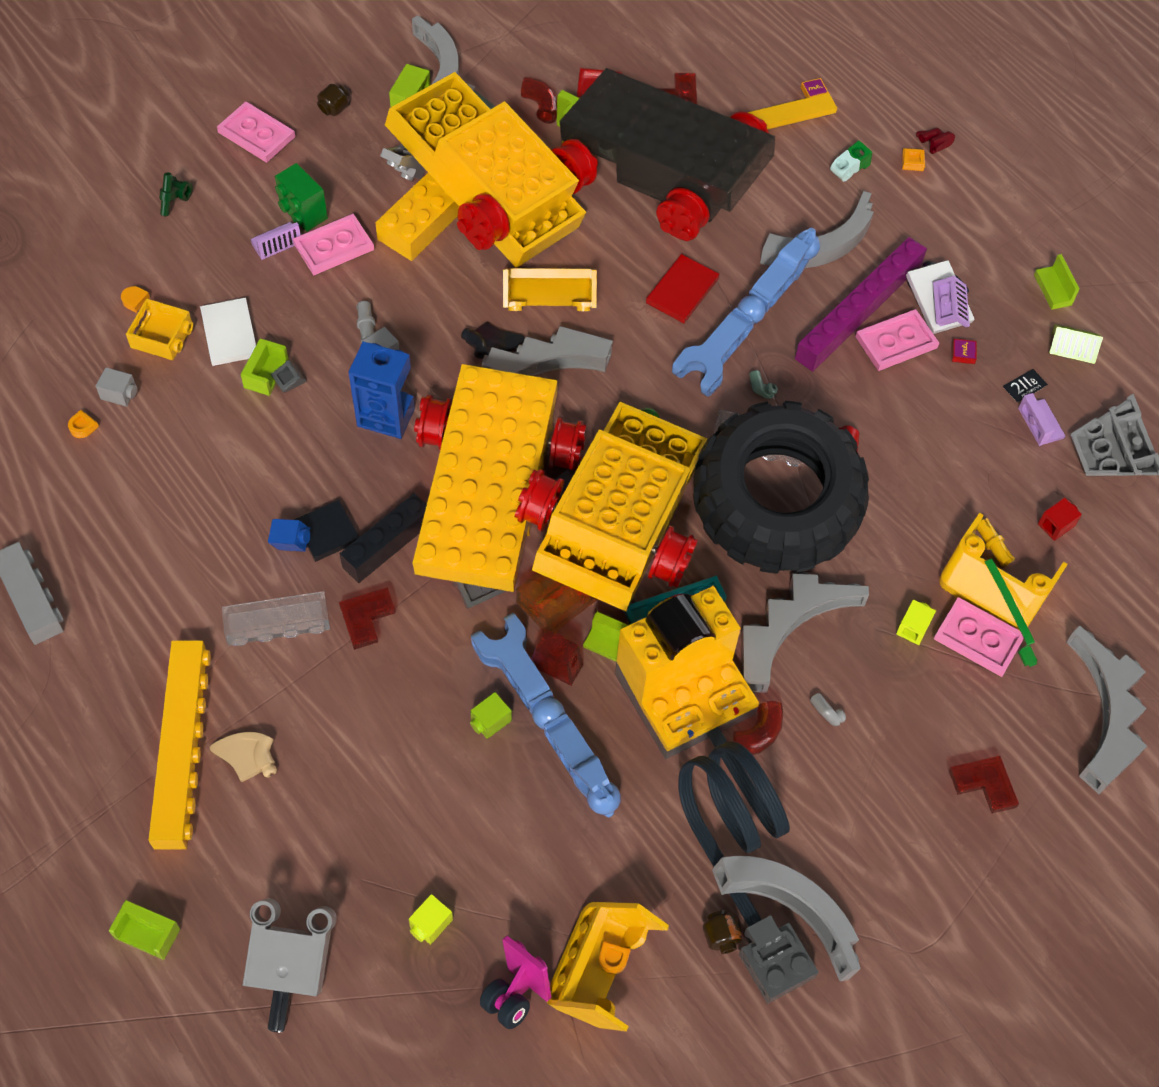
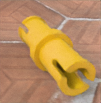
(995, 543)

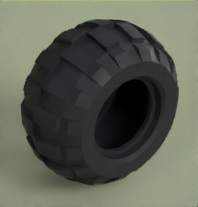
(770, 537)

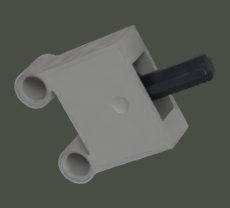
(286, 958)

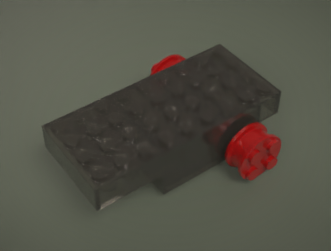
(670, 148)

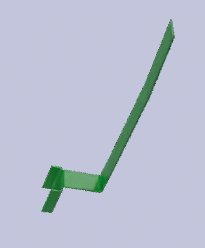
(1026, 653)

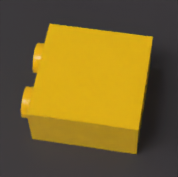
(161, 330)

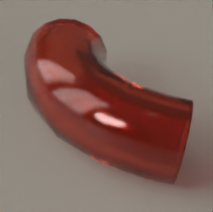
(543, 96)
(765, 730)

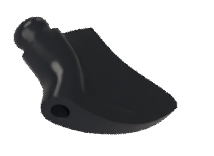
(489, 336)

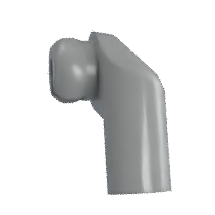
(823, 707)

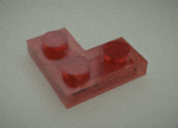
(684, 87)
(360, 612)
(990, 777)

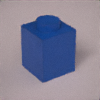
(289, 535)

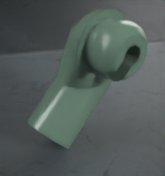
(767, 391)

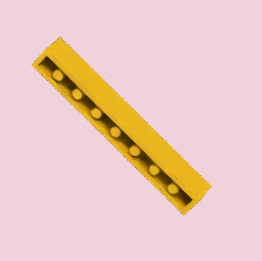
(178, 746)

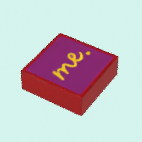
(964, 351)

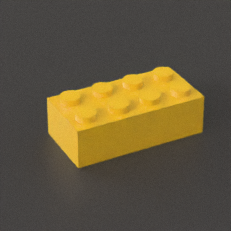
(417, 218)

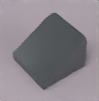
(288, 376)

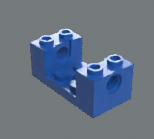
(377, 389)

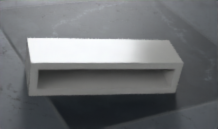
(27, 594)

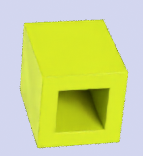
(916, 622)
(430, 920)

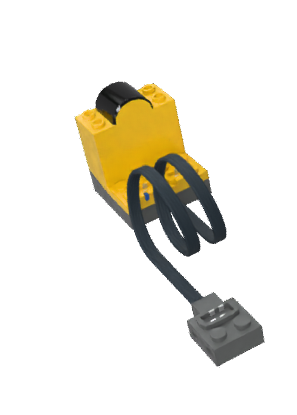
(689, 690)

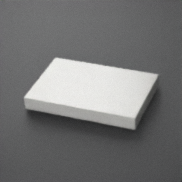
(921, 283)
(228, 331)

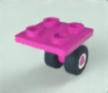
(508, 999)

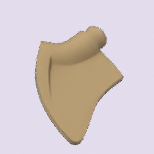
(247, 754)

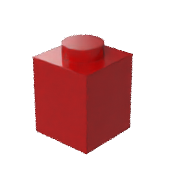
(1059, 519)

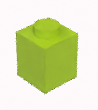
(490, 716)

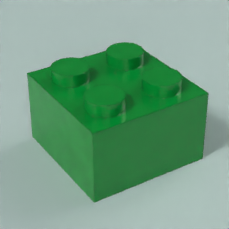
(301, 197)

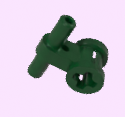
(171, 190)

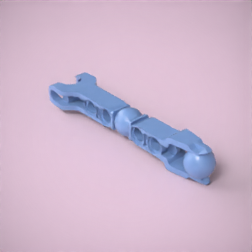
(751, 309)
(548, 714)

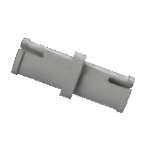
(365, 321)

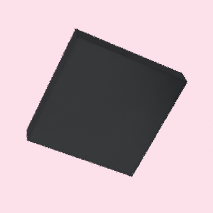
(329, 530)

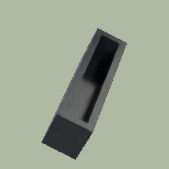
(384, 539)

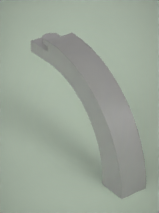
(440, 43)
(832, 245)
(799, 894)

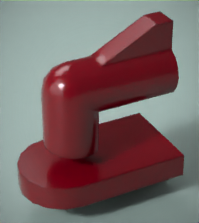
(939, 139)

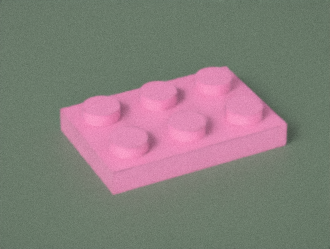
(256, 131)
(333, 244)
(897, 340)
(979, 636)

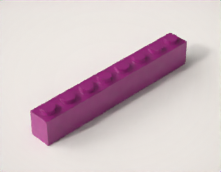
(859, 304)

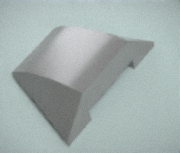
(1116, 443)

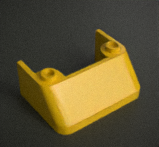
(549, 287)
(971, 580)
(579, 981)

